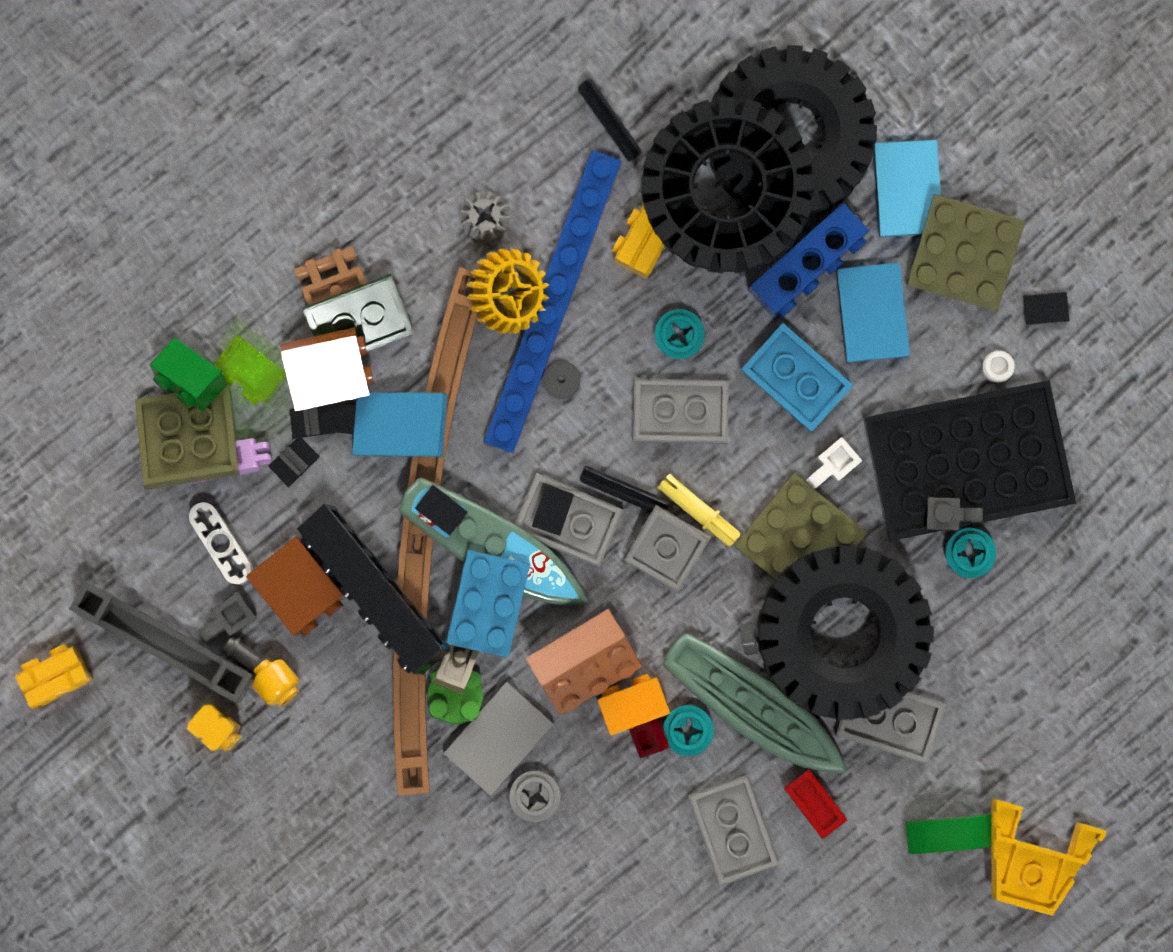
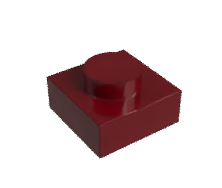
(649, 738)

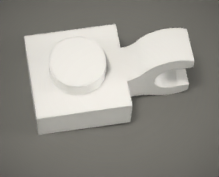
(836, 462)

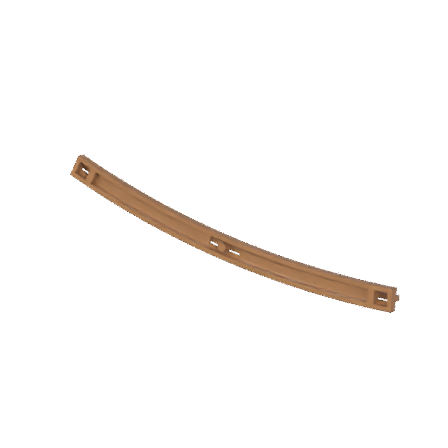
(415, 568)

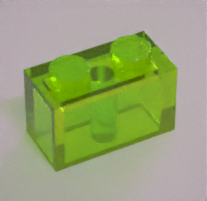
(251, 371)

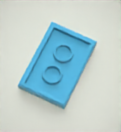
(905, 185)

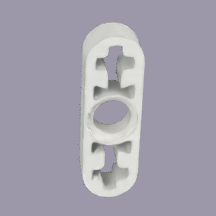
(201, 527)

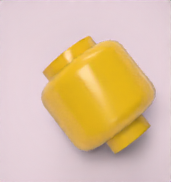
(275, 682)

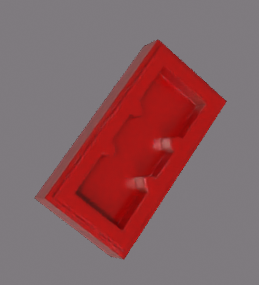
(815, 804)

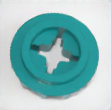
(683, 320)
(982, 562)
(698, 742)

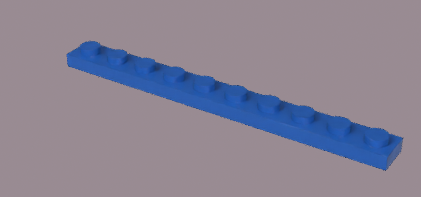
(562, 278)

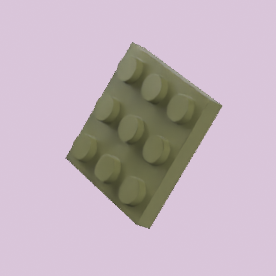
(965, 252)
(183, 442)
(794, 526)

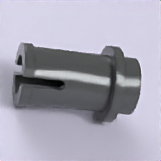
(242, 654)

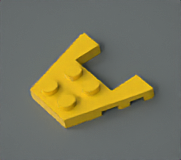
(1030, 873)

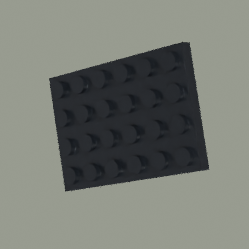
(985, 448)

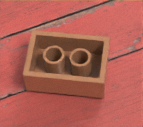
(584, 662)

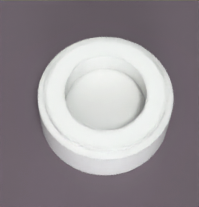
(998, 366)

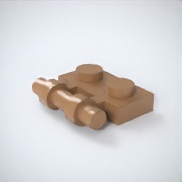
(332, 285)

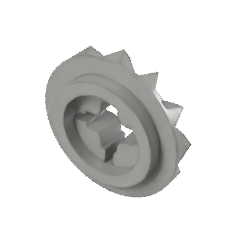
(487, 230)
(539, 810)

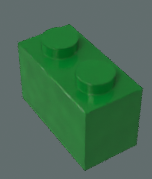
(187, 375)

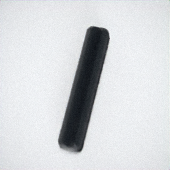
(609, 120)
(622, 490)

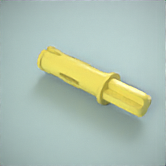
(699, 510)

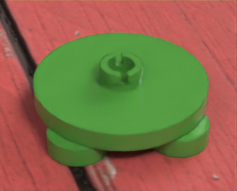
(452, 706)

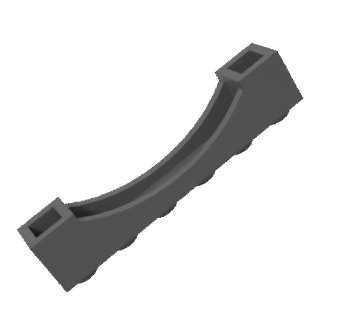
(162, 641)

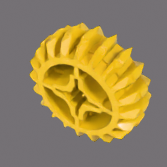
(515, 312)

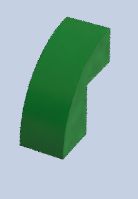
(949, 834)

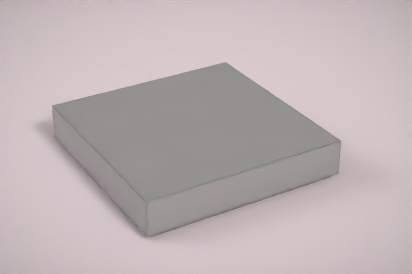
(667, 548)

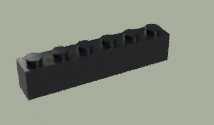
(373, 590)

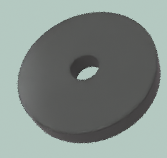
(565, 370)

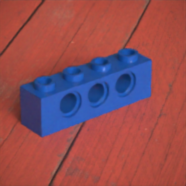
(839, 223)

